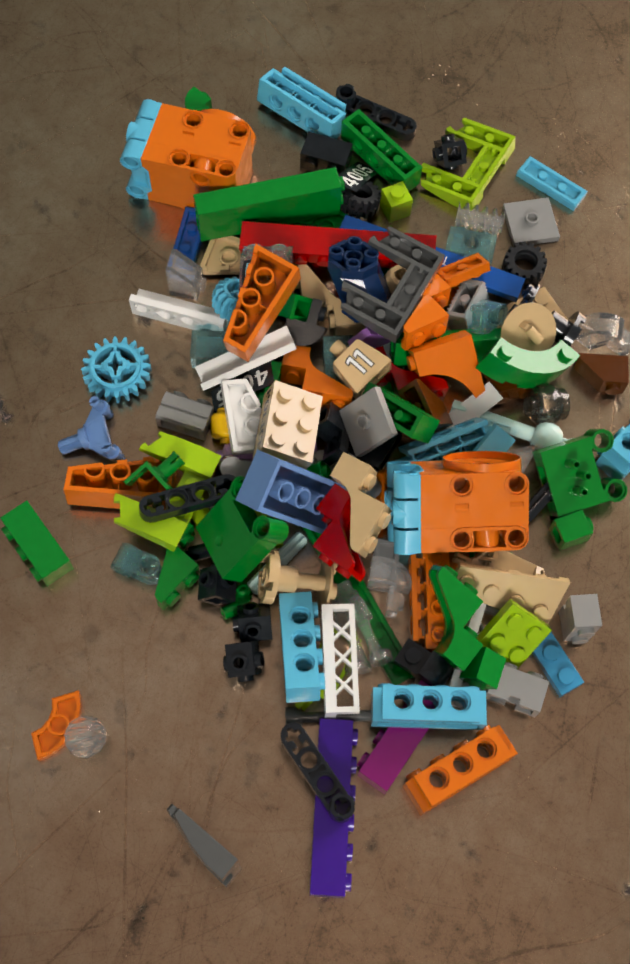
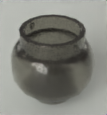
(547, 404)

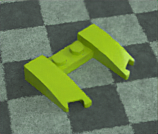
(493, 150)
(198, 467)

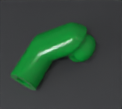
(243, 596)

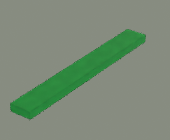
(378, 623)

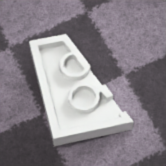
(241, 414)

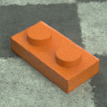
(464, 269)

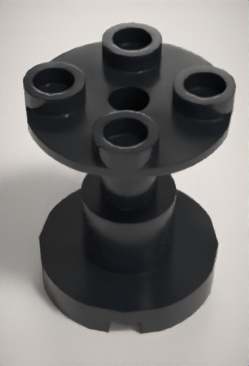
(565, 328)

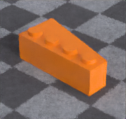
(260, 300)
(98, 483)

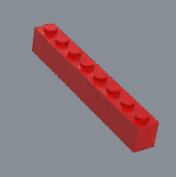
(313, 242)

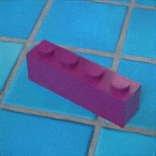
(391, 753)

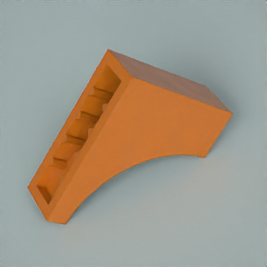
(449, 356)

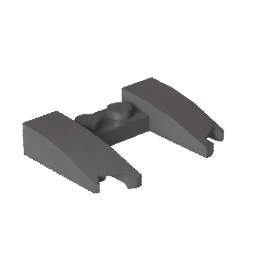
(421, 266)
(208, 850)

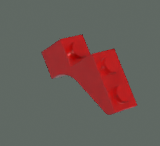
(399, 378)
(335, 540)

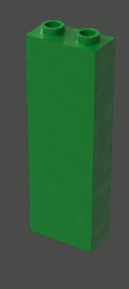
(269, 201)

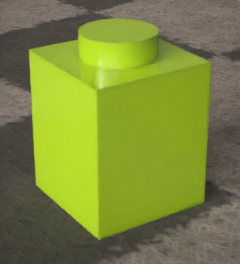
(396, 202)

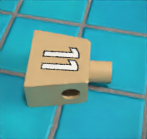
(359, 365)

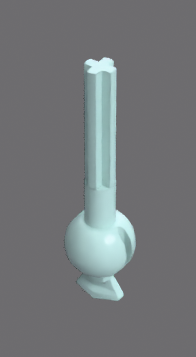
(542, 436)

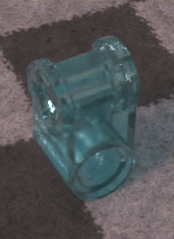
(487, 316)
(134, 563)

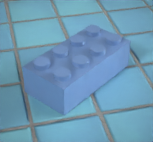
(285, 491)

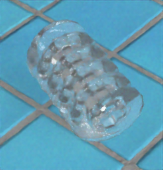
(480, 220)

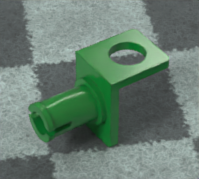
(161, 472)

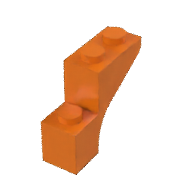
(429, 317)
(300, 371)

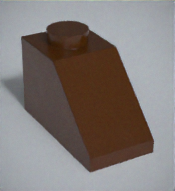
(604, 372)
(423, 398)

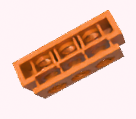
(433, 618)
(427, 796)

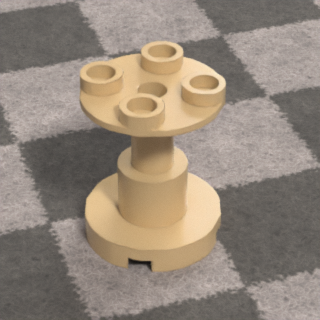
(287, 579)

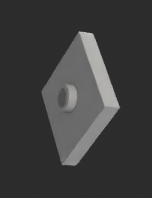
(531, 221)
(368, 422)

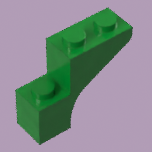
(177, 572)
(457, 605)

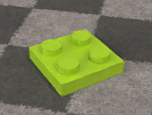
(514, 633)

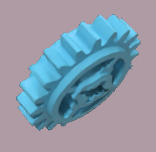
(104, 363)

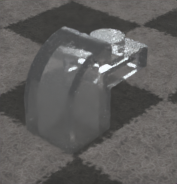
(604, 330)
(390, 576)

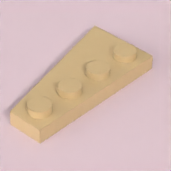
(533, 592)

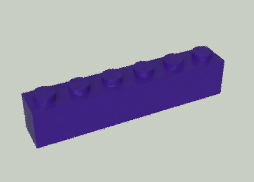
(330, 838)

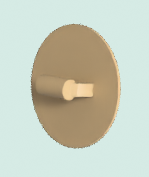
(530, 327)

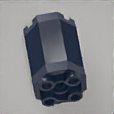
(359, 266)

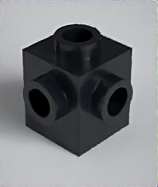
(456, 154)
(215, 589)
(253, 622)
(243, 660)

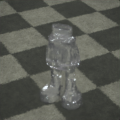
(377, 655)

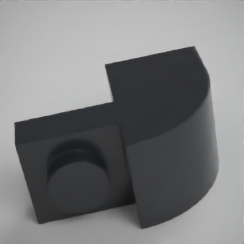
(309, 332)
(333, 432)
(423, 664)

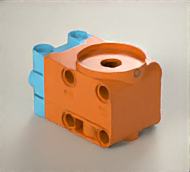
(185, 153)
(458, 503)

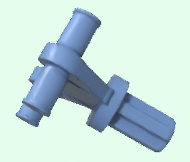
(94, 433)

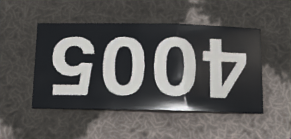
(357, 175)
(257, 377)

